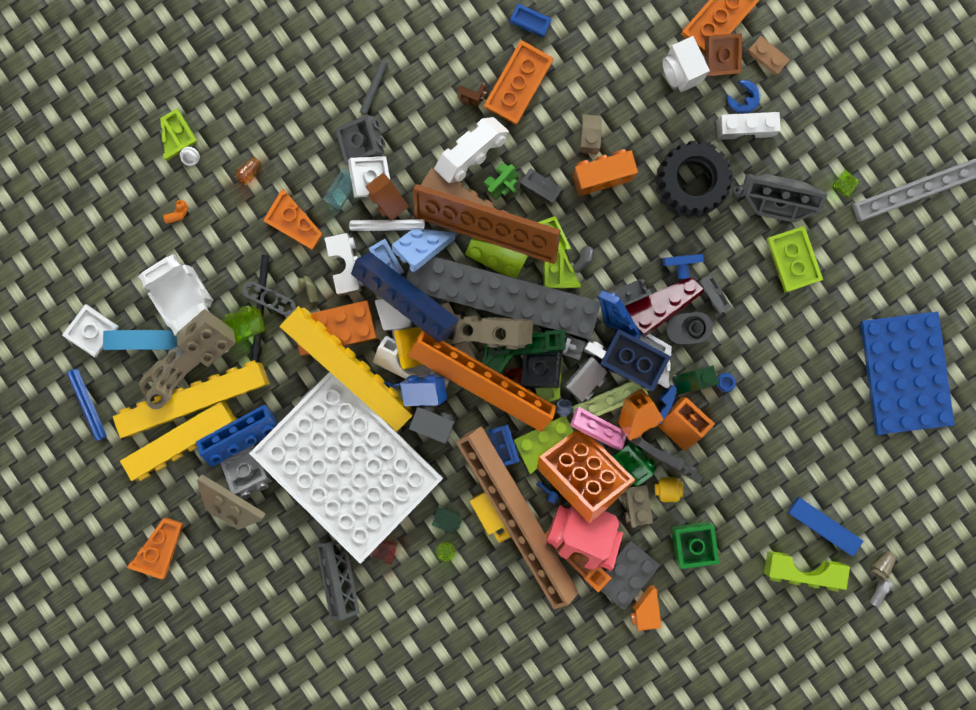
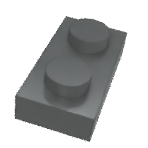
(715, 293)

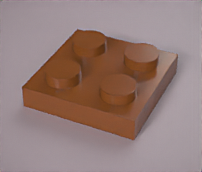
(723, 54)

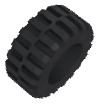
(711, 162)

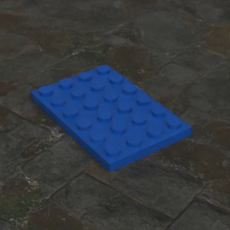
(907, 373)

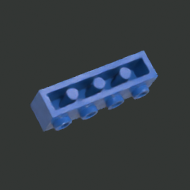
(237, 436)

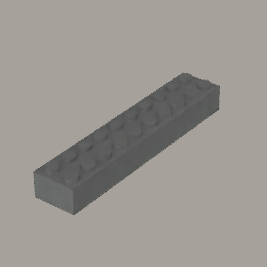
(506, 297)

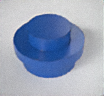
(726, 382)

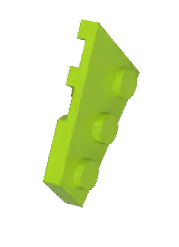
(496, 257)
(537, 443)

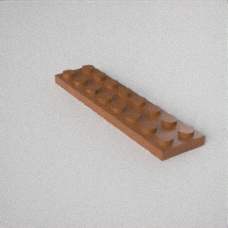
(486, 224)

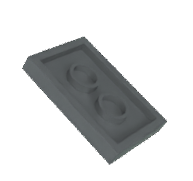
(629, 575)

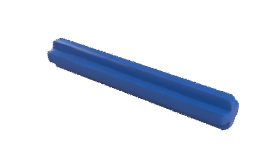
(86, 404)

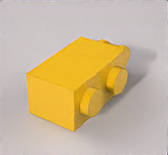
(489, 516)

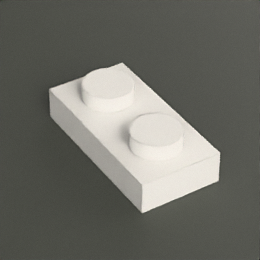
(594, 349)

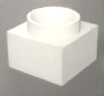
(685, 65)

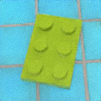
(794, 259)

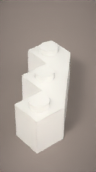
(471, 149)

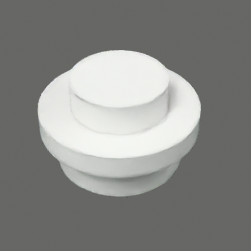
(189, 156)

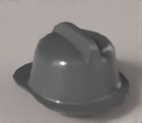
(689, 328)

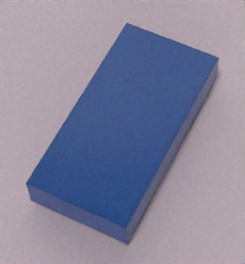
(530, 20)

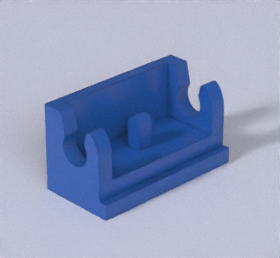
(504, 444)

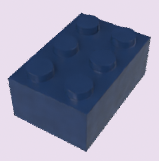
(634, 360)

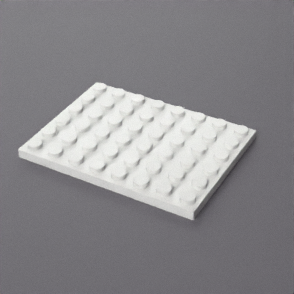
(346, 466)

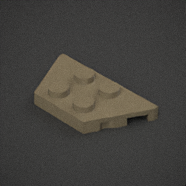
(227, 505)

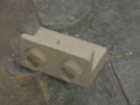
(637, 506)

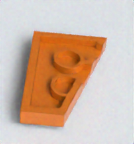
(292, 221)
(158, 551)

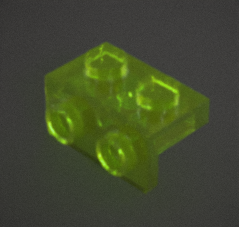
(245, 323)

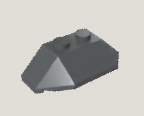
(784, 198)

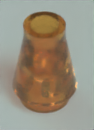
(247, 171)

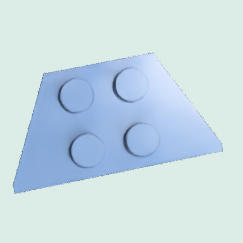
(421, 245)

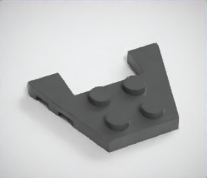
(667, 457)

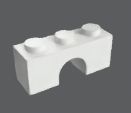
(757, 124)
(342, 247)

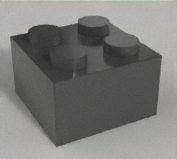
(432, 424)

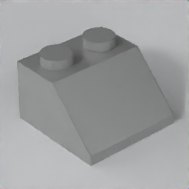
(586, 379)

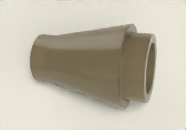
(883, 567)

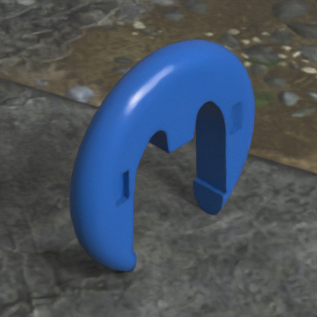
(752, 103)

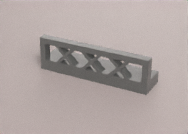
(332, 584)

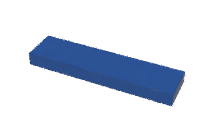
(825, 526)

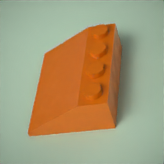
(584, 474)

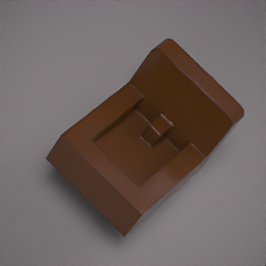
(469, 96)

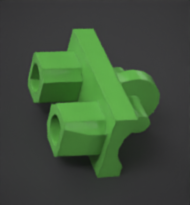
(504, 183)

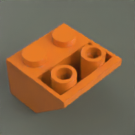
(638, 414)
(685, 423)

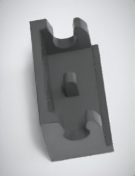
(540, 187)
(632, 292)

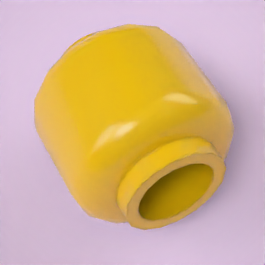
(669, 489)

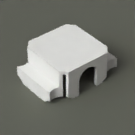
(175, 292)

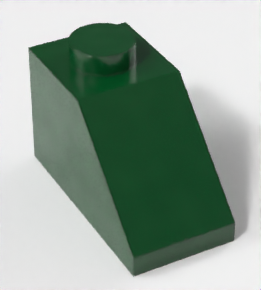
(695, 380)

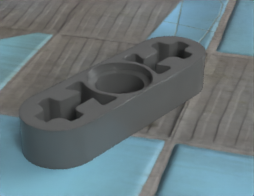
(258, 287)

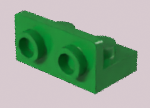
(635, 462)

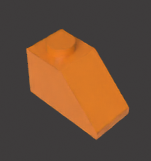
(646, 610)

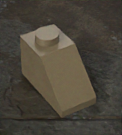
(590, 134)

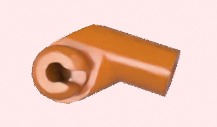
(178, 214)

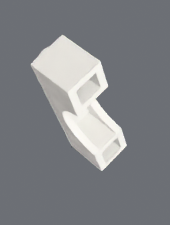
(388, 358)

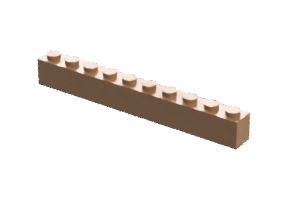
(517, 517)

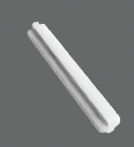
(386, 225)

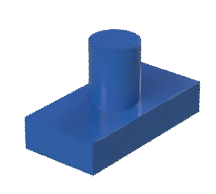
(682, 263)

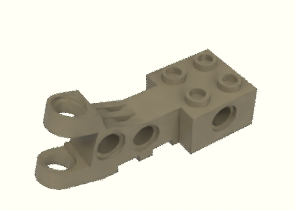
(494, 331)
(198, 341)

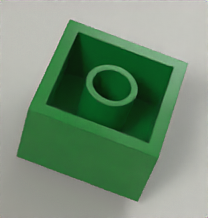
(695, 545)

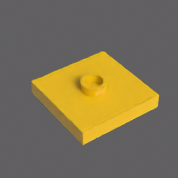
(404, 341)

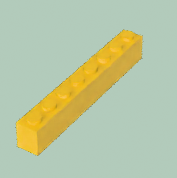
(346, 368)
(192, 399)

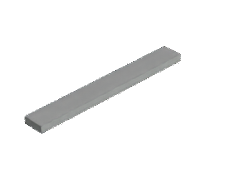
(915, 190)

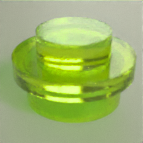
(445, 552)

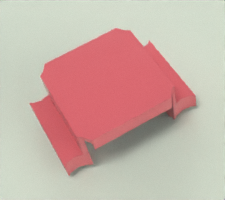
(596, 539)

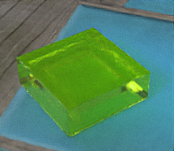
(845, 183)

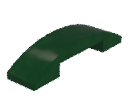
(541, 343)

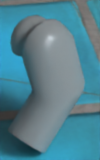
(881, 591)

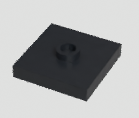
(541, 370)

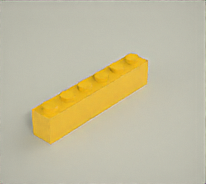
(177, 441)

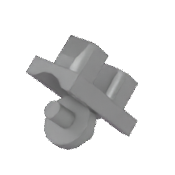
(573, 347)

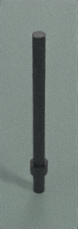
(256, 349)

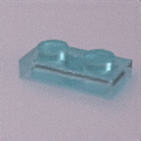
(339, 190)

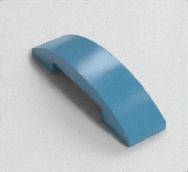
(139, 340)

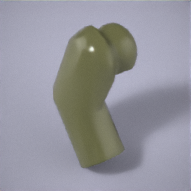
(310, 287)

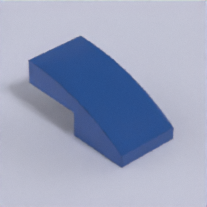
(667, 399)

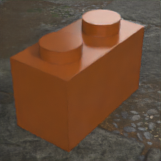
(387, 196)

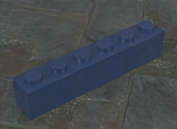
(404, 297)

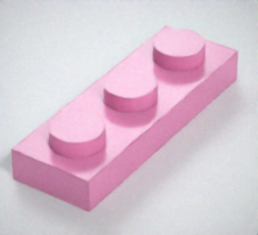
(598, 429)

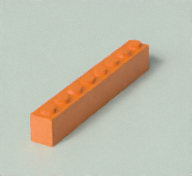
(482, 381)

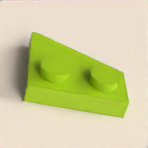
(559, 274)

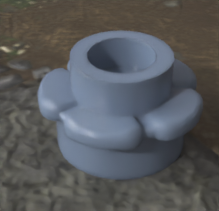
(564, 408)

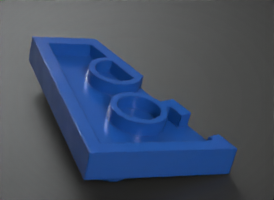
(616, 315)

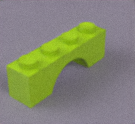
(829, 574)

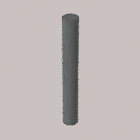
(373, 87)

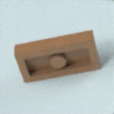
(768, 55)

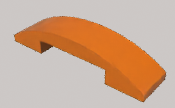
(596, 578)

